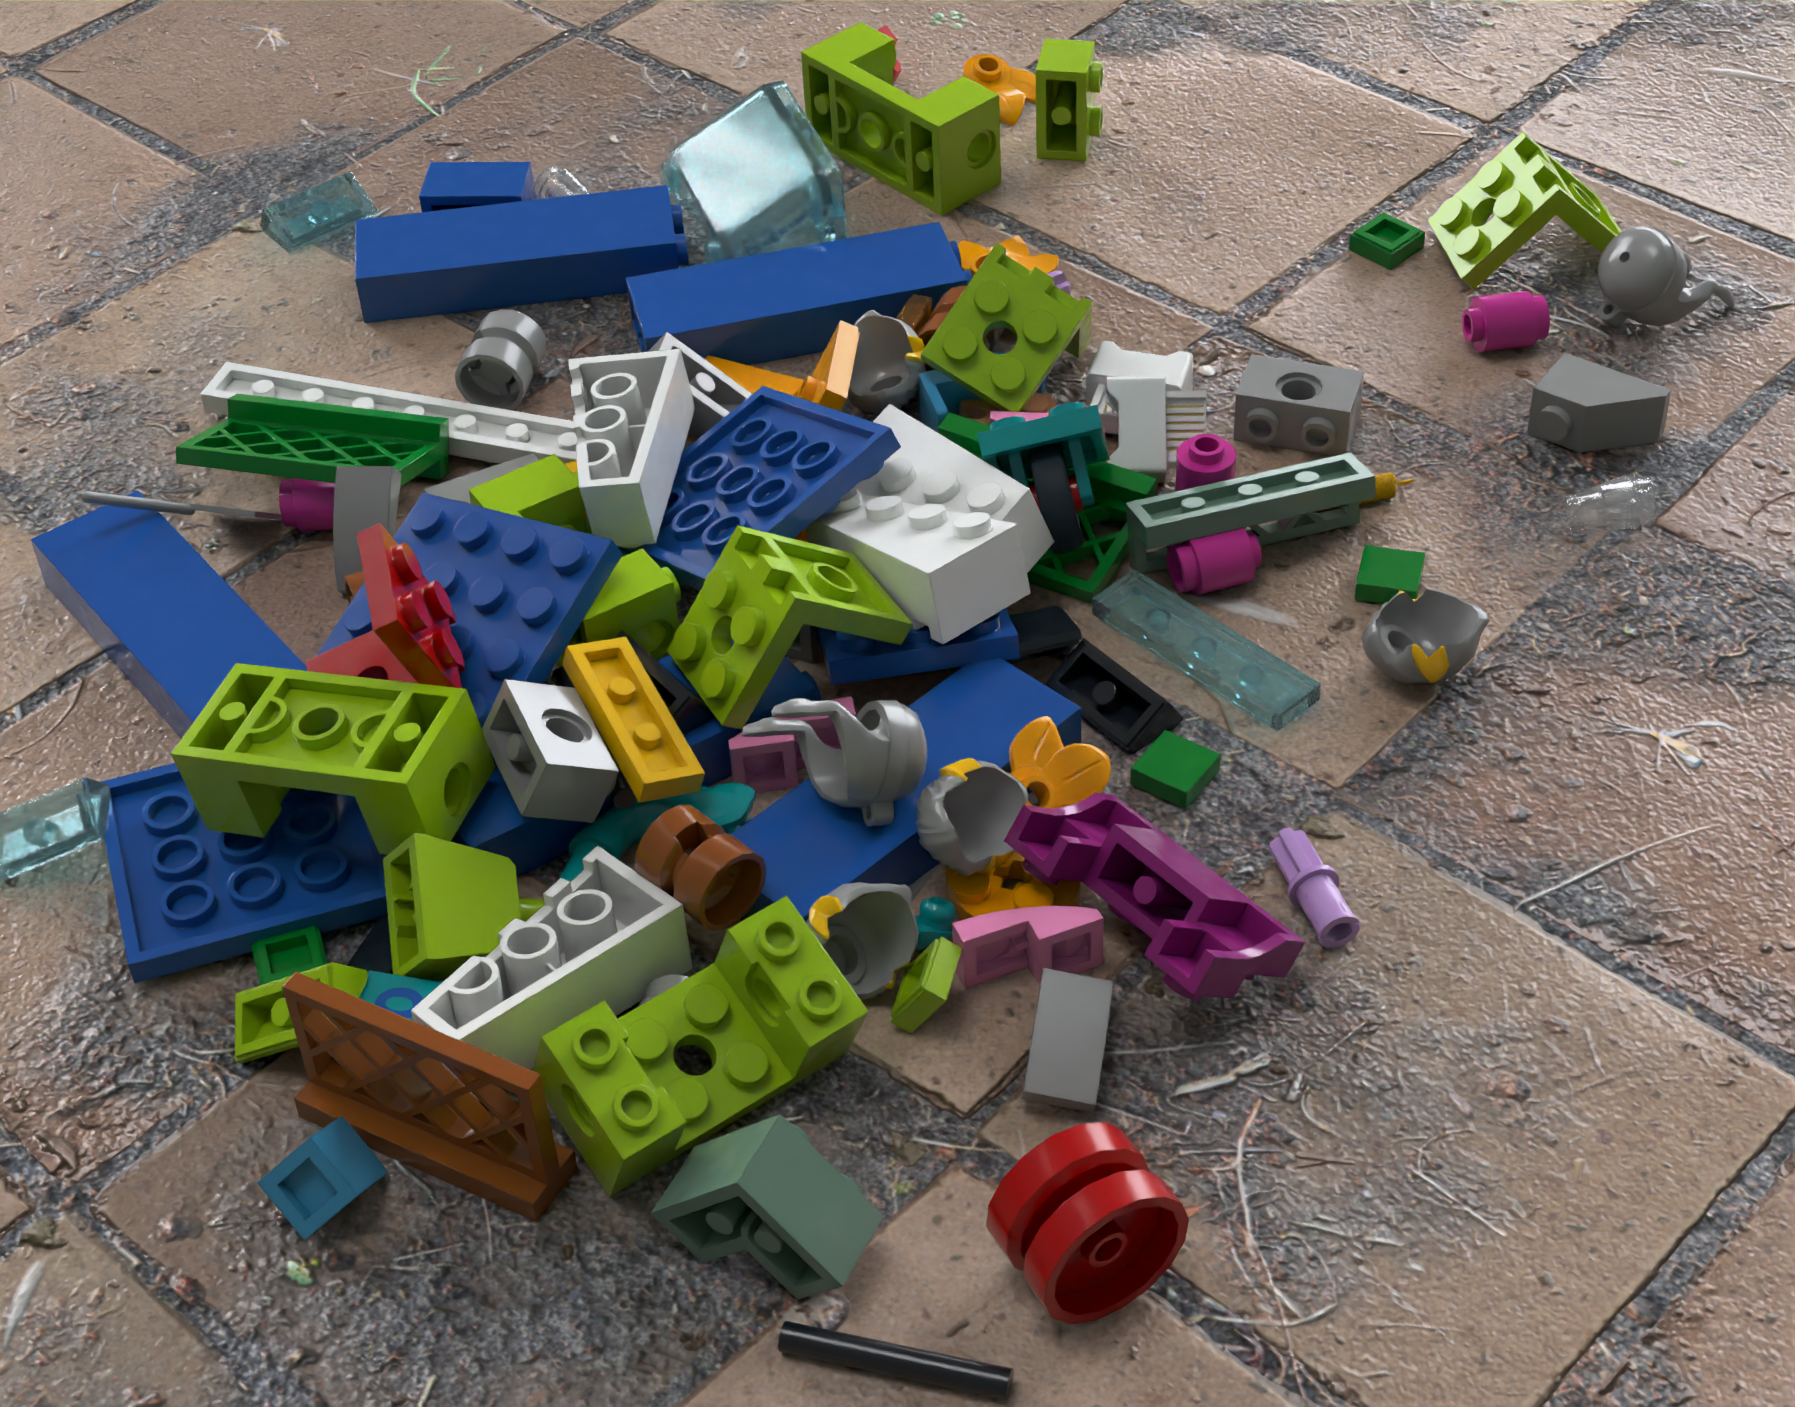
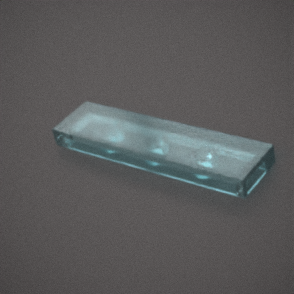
(1206, 650)

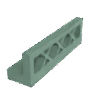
(1249, 502)

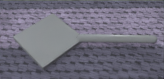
(166, 506)

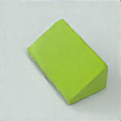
(263, 1016)

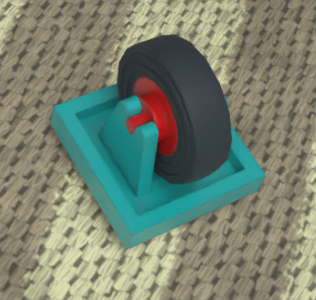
(1045, 451)

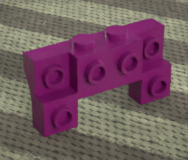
(1199, 923)

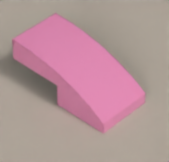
(773, 761)
(1029, 937)

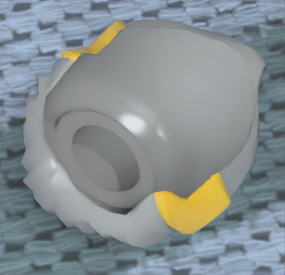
(885, 363)
(1424, 636)
(969, 815)
(866, 933)

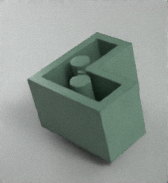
(776, 1200)

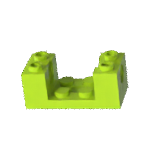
(927, 148)
(637, 593)
(395, 745)
(762, 1013)

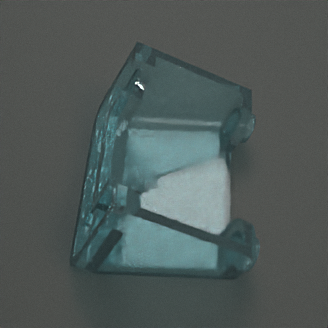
(759, 177)

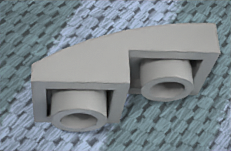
(360, 501)
(1068, 1040)

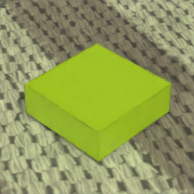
(925, 984)

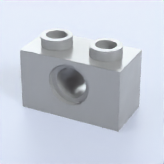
(1298, 405)
(549, 751)

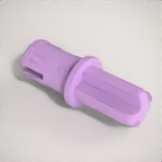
(1314, 888)

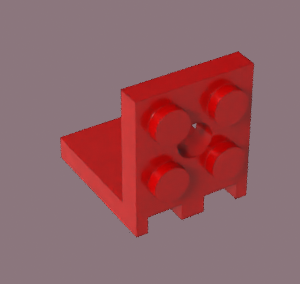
(408, 620)

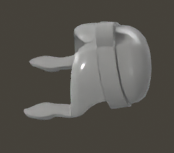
(1646, 278)
(879, 754)

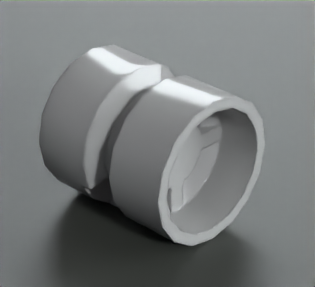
(501, 360)

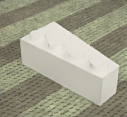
(629, 439)
(943, 473)
(931, 561)
(586, 945)

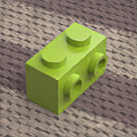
(1066, 99)

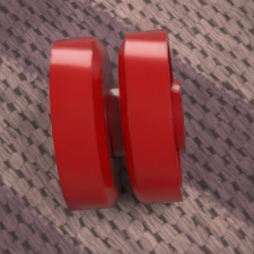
(1086, 1222)

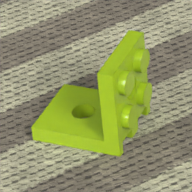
(1524, 192)
(1029, 306)
(761, 599)

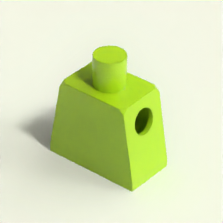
(448, 904)

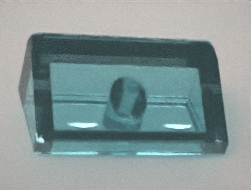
(317, 212)
(53, 826)

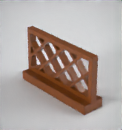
(437, 1130)

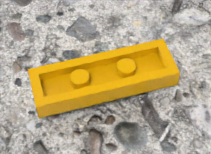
(633, 719)

